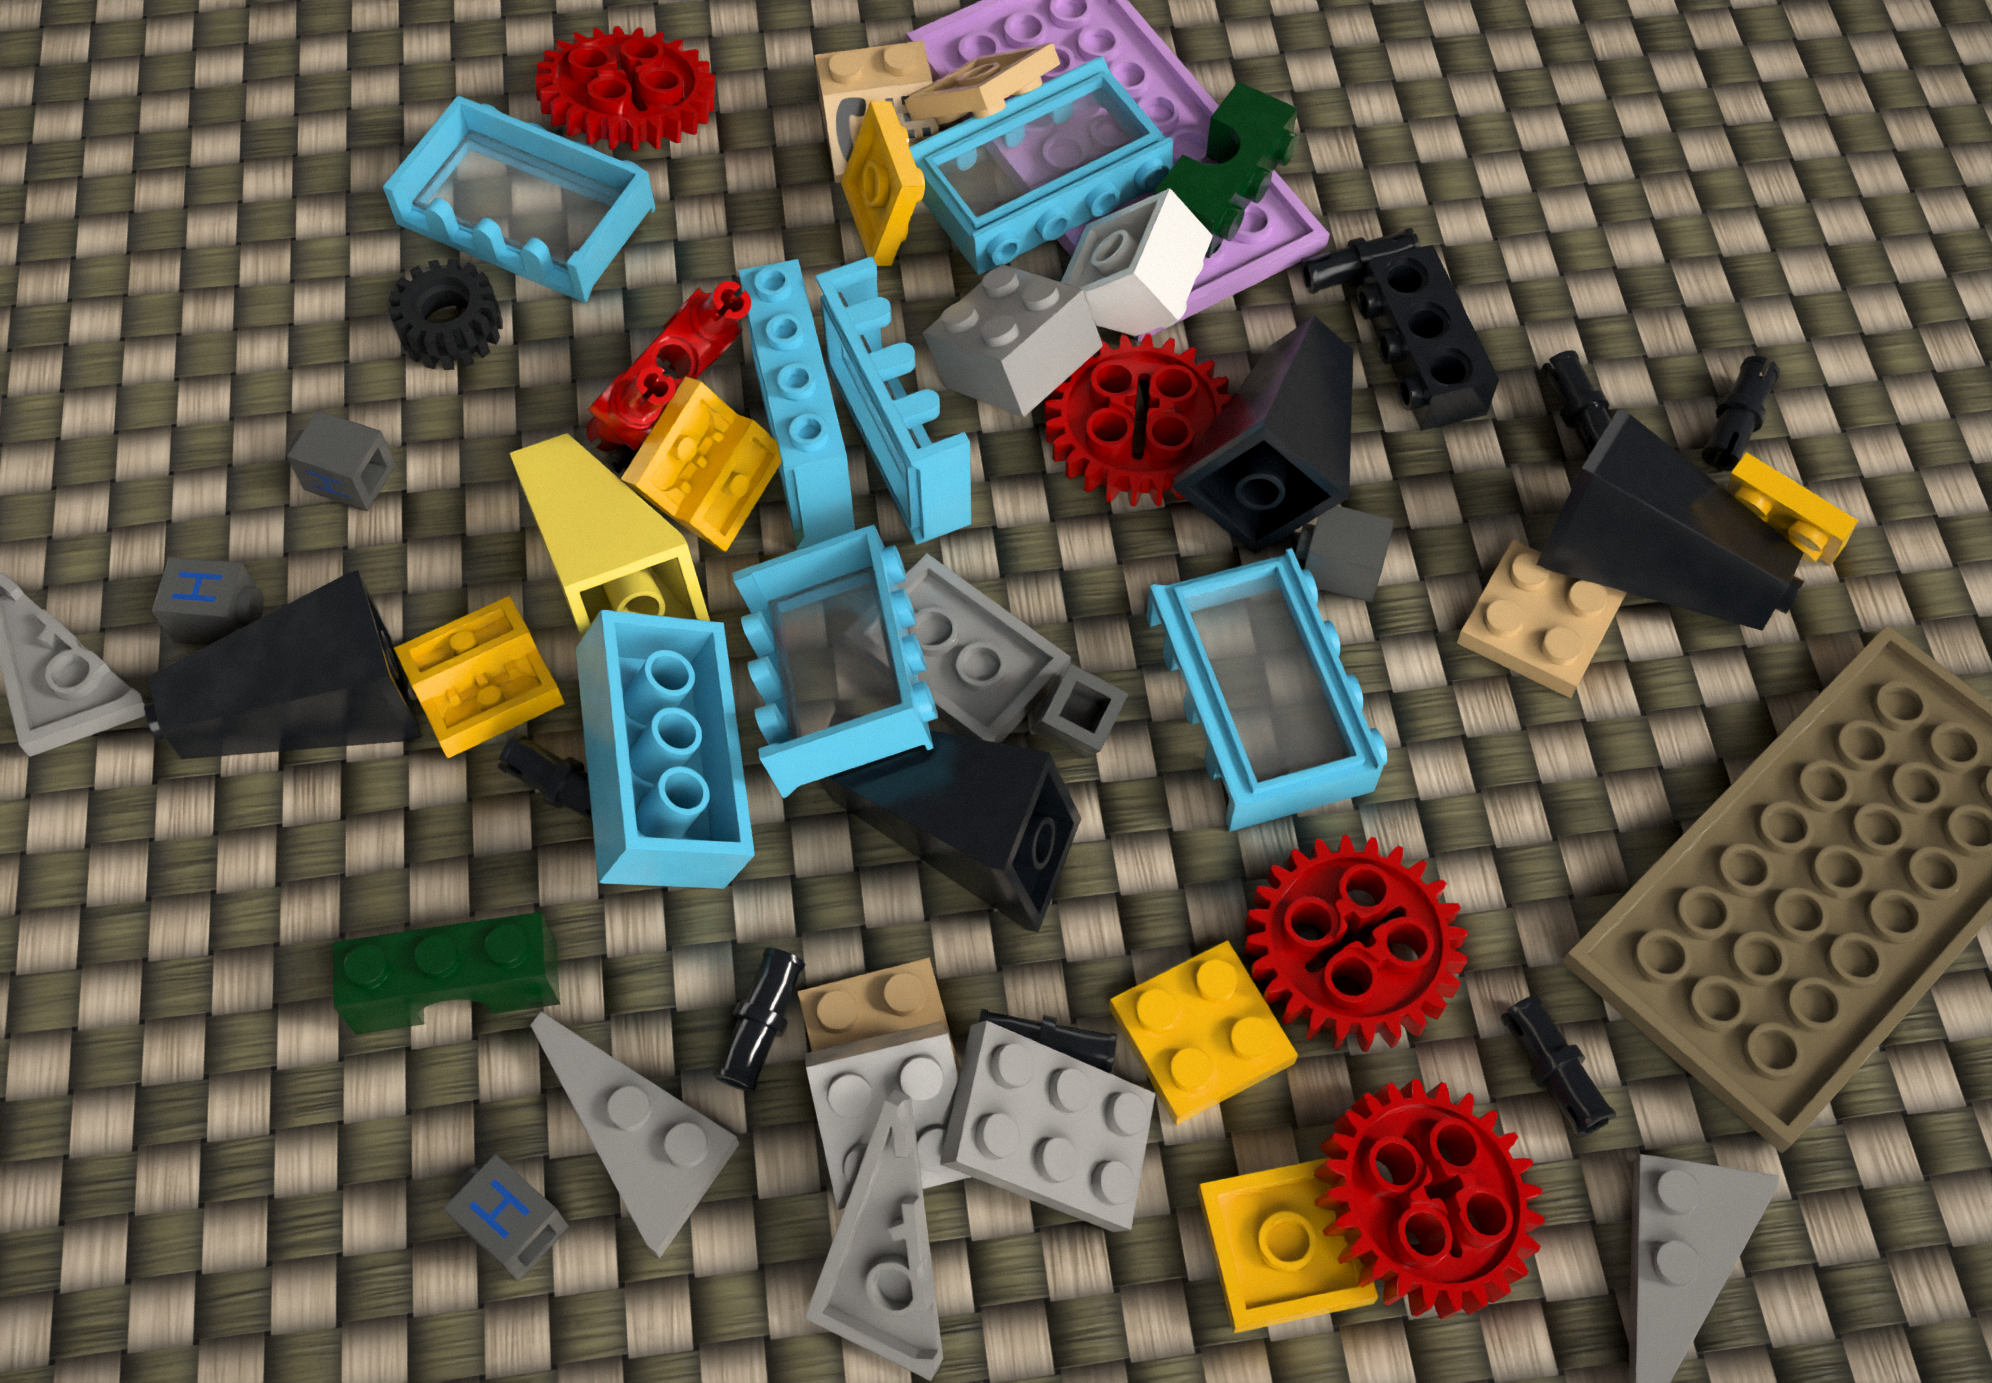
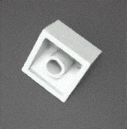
(1140, 264)

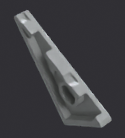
(53, 681)
(648, 1140)
(1684, 1245)
(879, 1265)

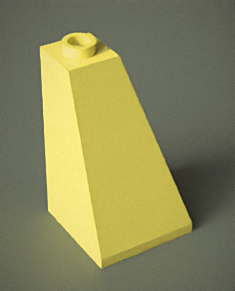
(605, 538)

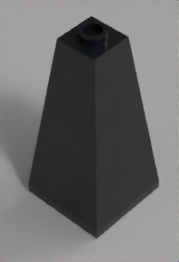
(1279, 442)
(1669, 533)
(289, 682)
(975, 813)

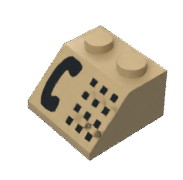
(864, 75)

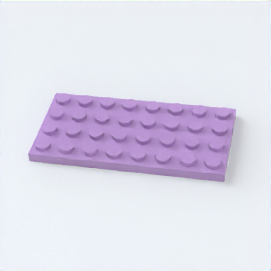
(1272, 232)

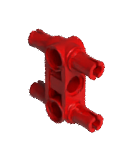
(691, 343)

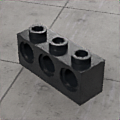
(1426, 338)

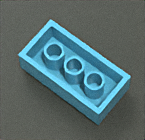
(662, 752)

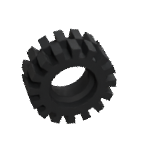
(438, 290)

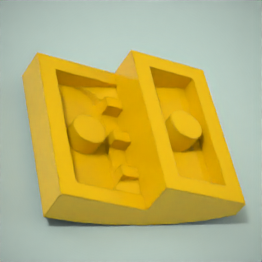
(704, 464)
(479, 676)

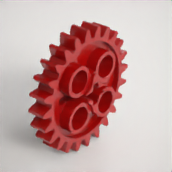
(625, 88)
(1101, 406)
(1393, 988)
(1479, 1180)

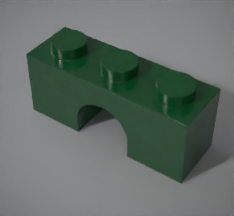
(1249, 139)
(495, 961)

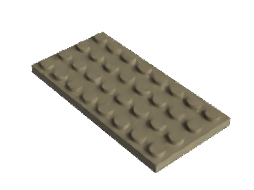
(1813, 893)

